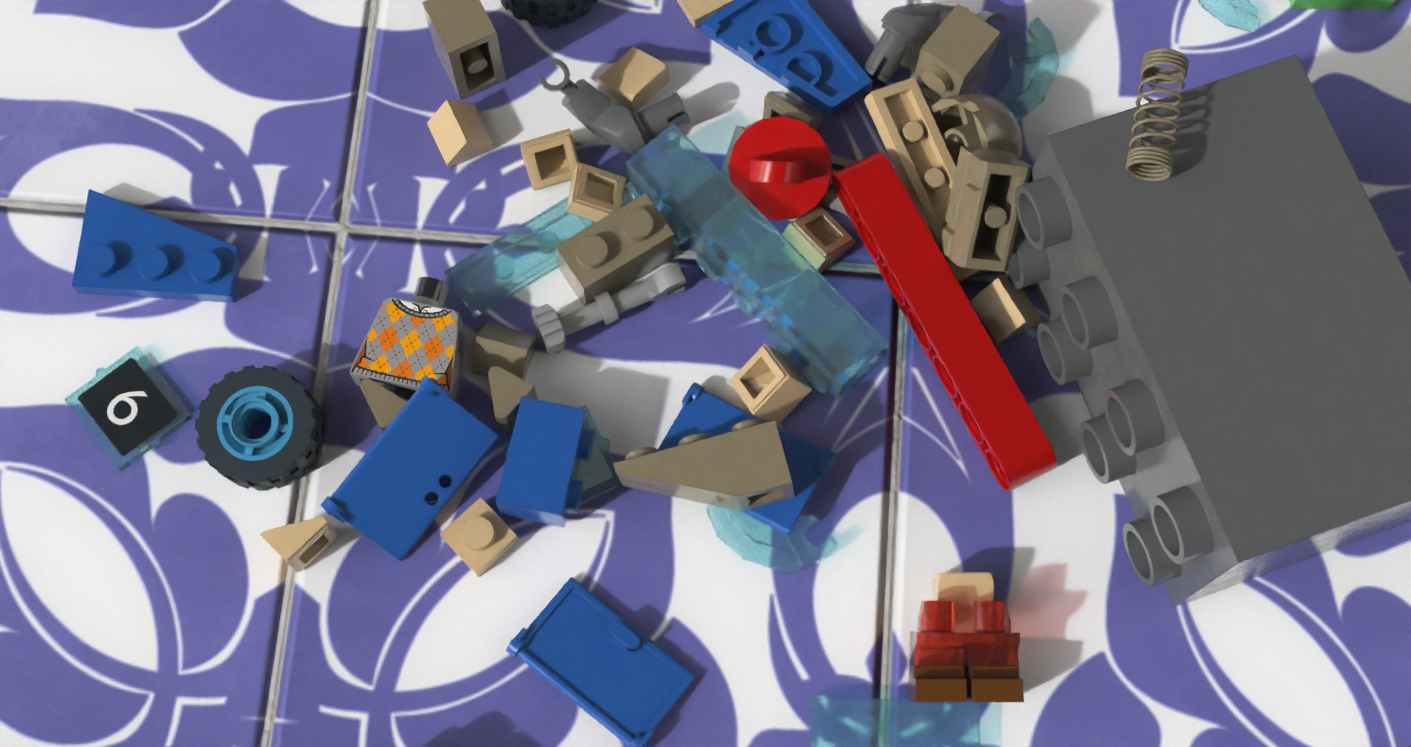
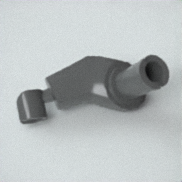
(909, 26)
(614, 122)

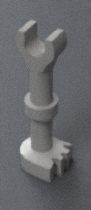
(554, 329)

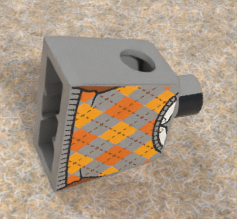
(413, 342)

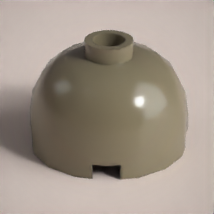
(977, 122)

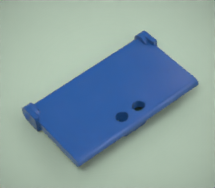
(806, 462)
(412, 464)
(596, 671)

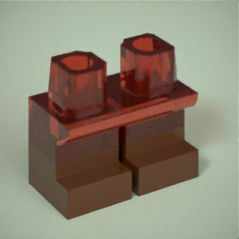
(964, 664)

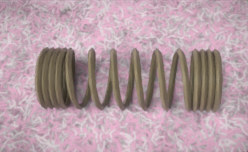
(1153, 152)

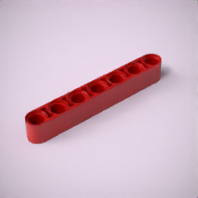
(944, 322)

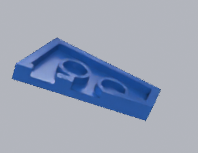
(792, 48)
(150, 256)

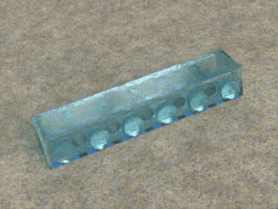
(756, 263)

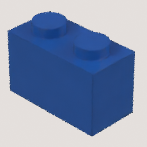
(544, 462)

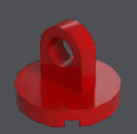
(781, 167)

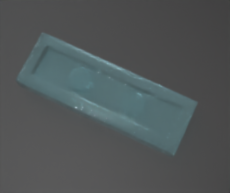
(514, 259)
(892, 723)

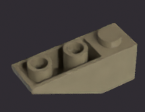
(723, 470)

